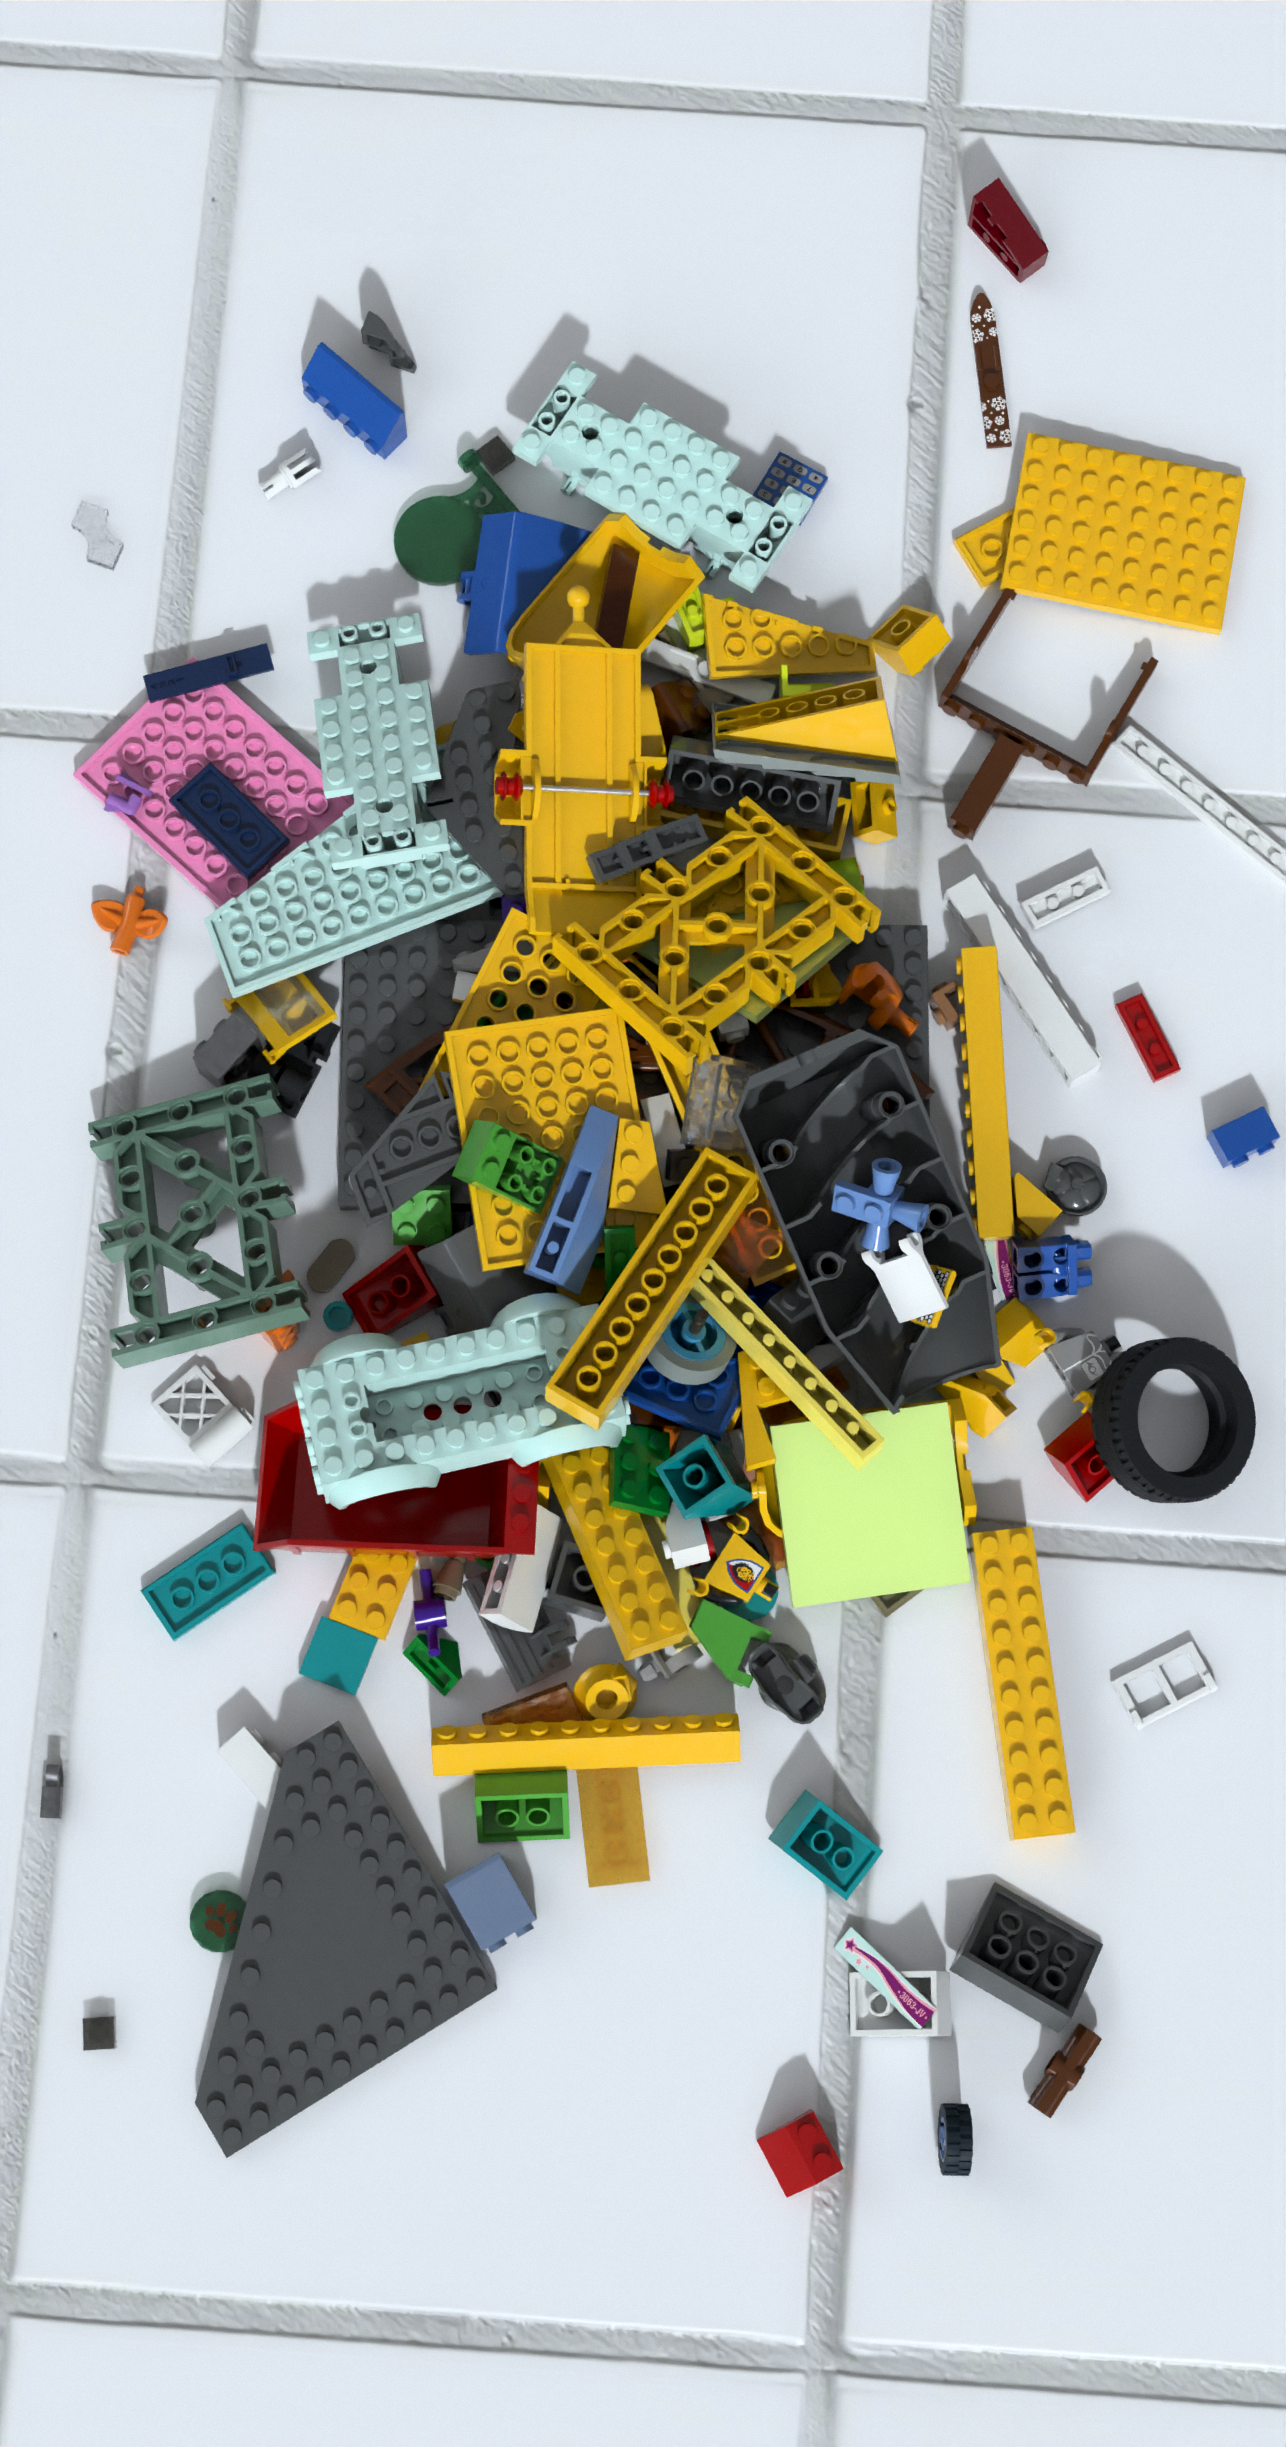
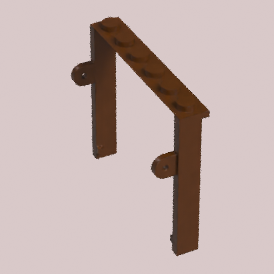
(1050, 757)

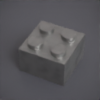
(227, 1052)

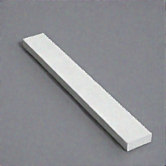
(1202, 802)

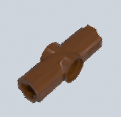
(1064, 2070)

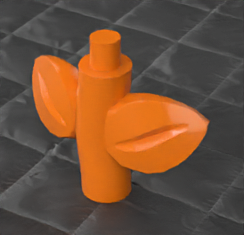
(128, 920)

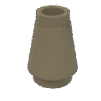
(450, 1579)

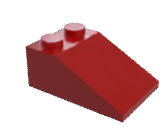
(393, 1293)

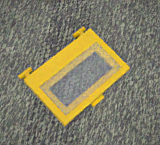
(284, 1012)

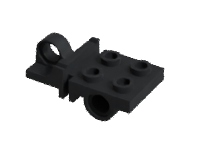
(296, 1067)

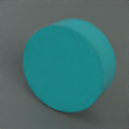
(338, 1316)

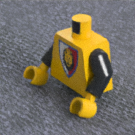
(738, 1570)

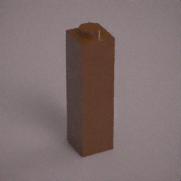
(985, 787)

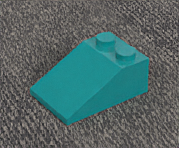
(825, 1844)

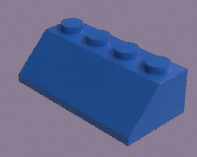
(354, 402)

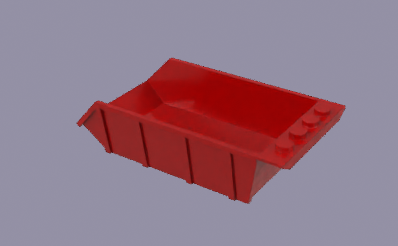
(467, 1514)

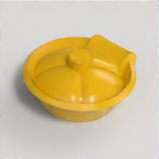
(606, 1692)

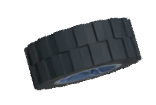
(955, 2139)

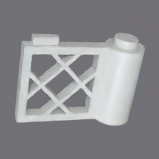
(216, 1435)

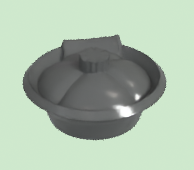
(1076, 1185)

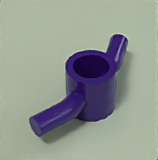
(430, 1613)

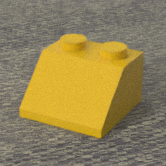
(910, 639)

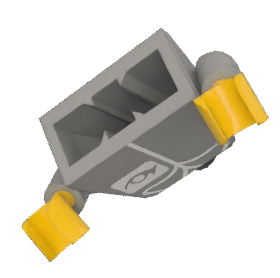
(1079, 1359)

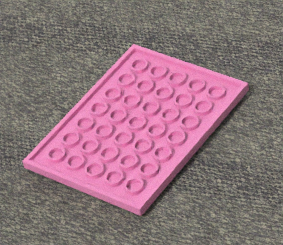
(172, 743)

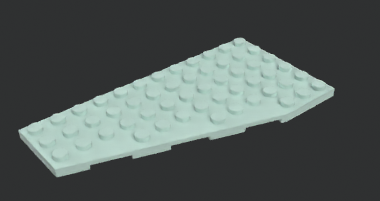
(315, 914)

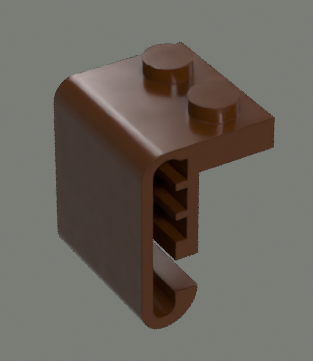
(680, 710)

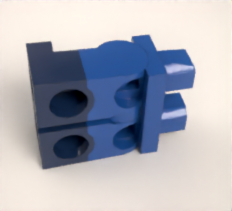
(1049, 1267)

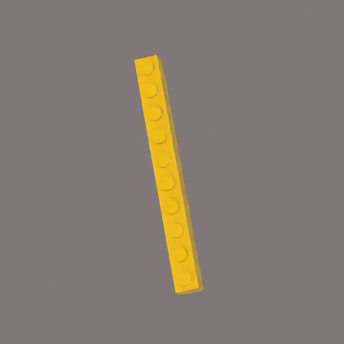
(987, 1093)
(585, 1744)

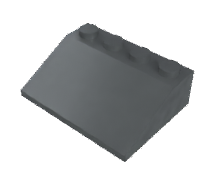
(1027, 1958)

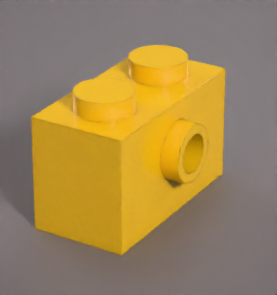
(873, 811)

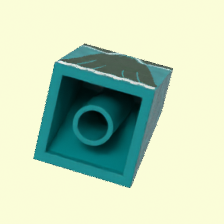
(705, 1480)

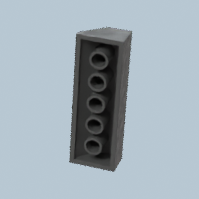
(716, 786)

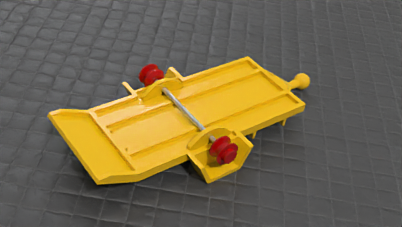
(581, 769)

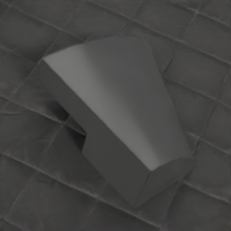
(380, 338)

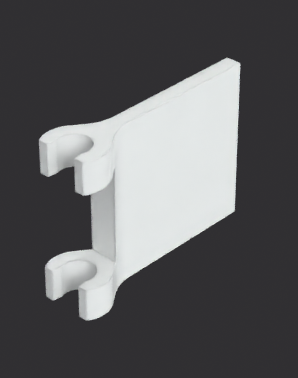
(907, 1280)

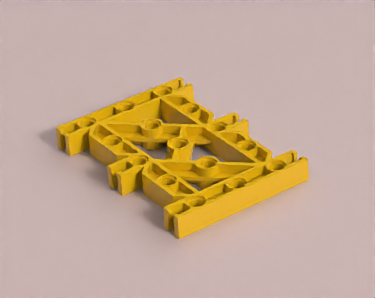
(760, 849)

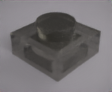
(496, 455)
(99, 2033)

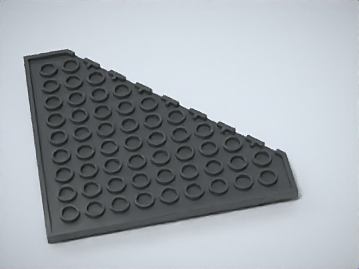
(335, 1950)

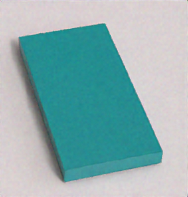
(207, 1582)

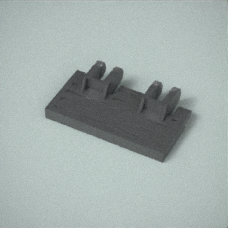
(523, 1654)

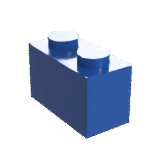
(1243, 1137)

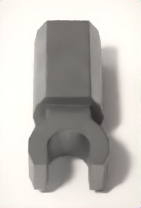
(52, 1793)

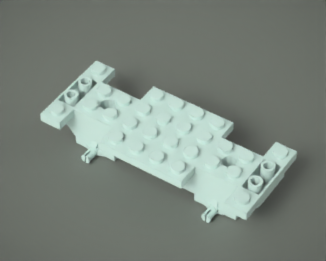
(661, 478)
(378, 743)

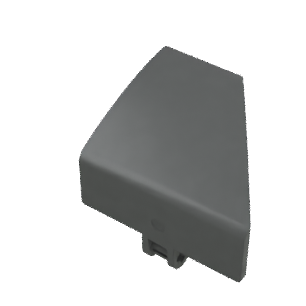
(467, 1293)

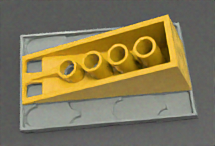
(819, 731)

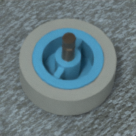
(692, 1346)

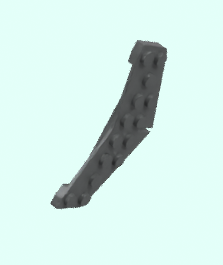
(467, 786)
(409, 1153)

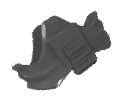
(779, 1659)

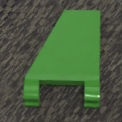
(726, 1638)

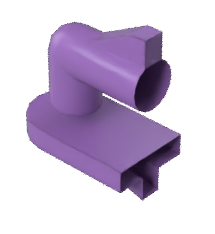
(119, 804)

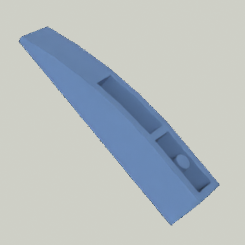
(578, 1208)

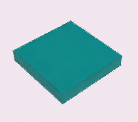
(338, 1656)

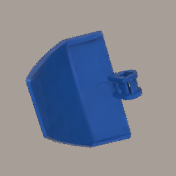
(513, 566)

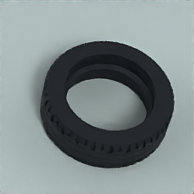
(1229, 1411)

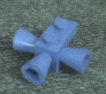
(879, 1204)

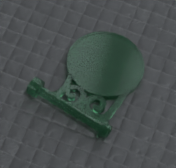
(442, 533)

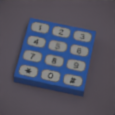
(789, 472)

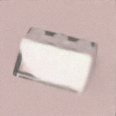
(712, 1101)

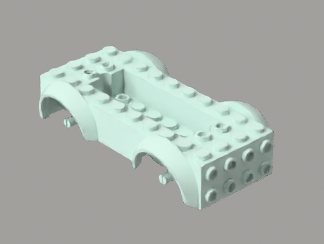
(370, 1396)

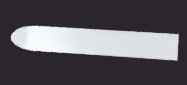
(696, 669)

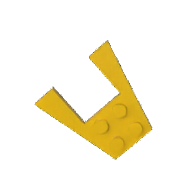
(756, 1393)

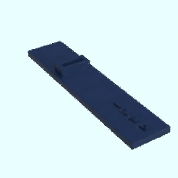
(208, 673)

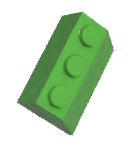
(522, 1806)

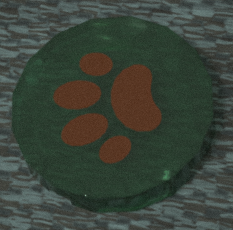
(217, 1920)

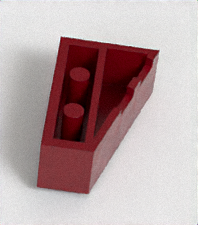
(1006, 231)

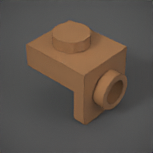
(942, 1009)

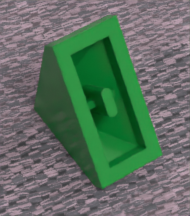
(442, 1670)

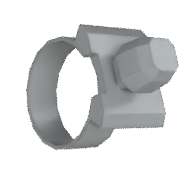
(672, 1666)

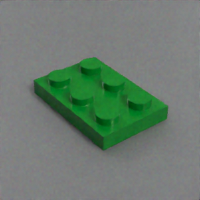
(633, 1475)

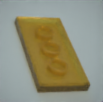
(613, 1826)

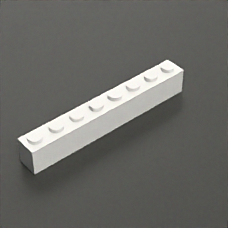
(1023, 982)

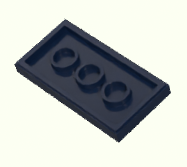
(229, 821)

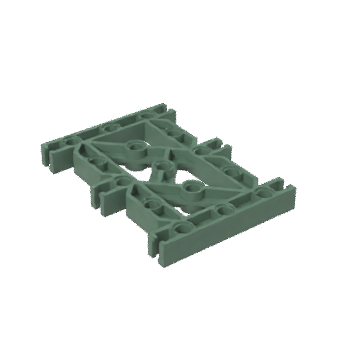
(242, 1298)

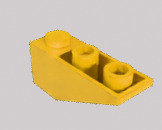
(983, 1403)

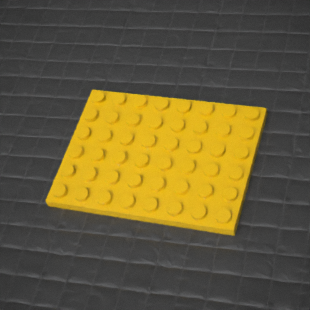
(1123, 533)
(539, 1084)

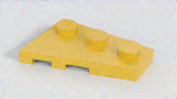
(635, 1170)

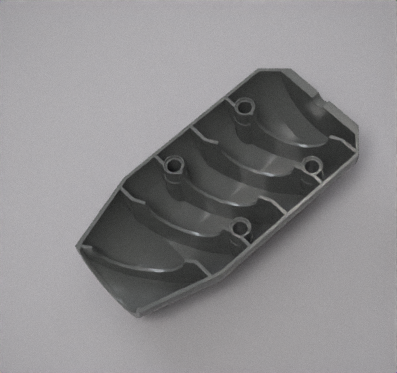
(829, 1127)

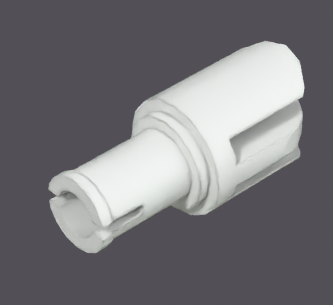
(286, 478)

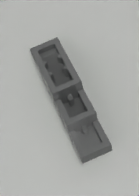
(646, 848)

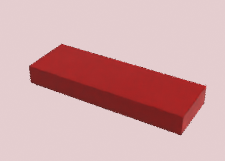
(1147, 1037)

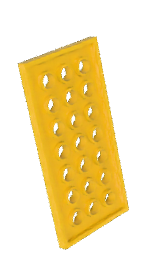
(517, 993)

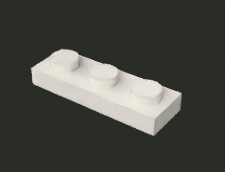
(1065, 898)

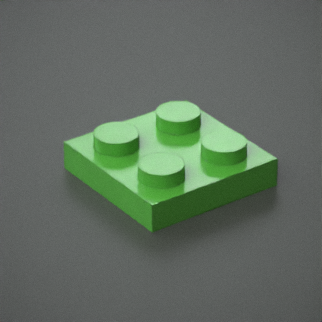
(424, 1217)

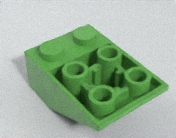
(507, 1165)

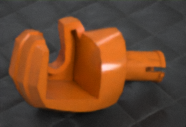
(881, 991)

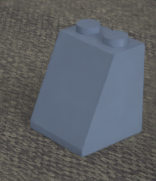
(491, 1903)

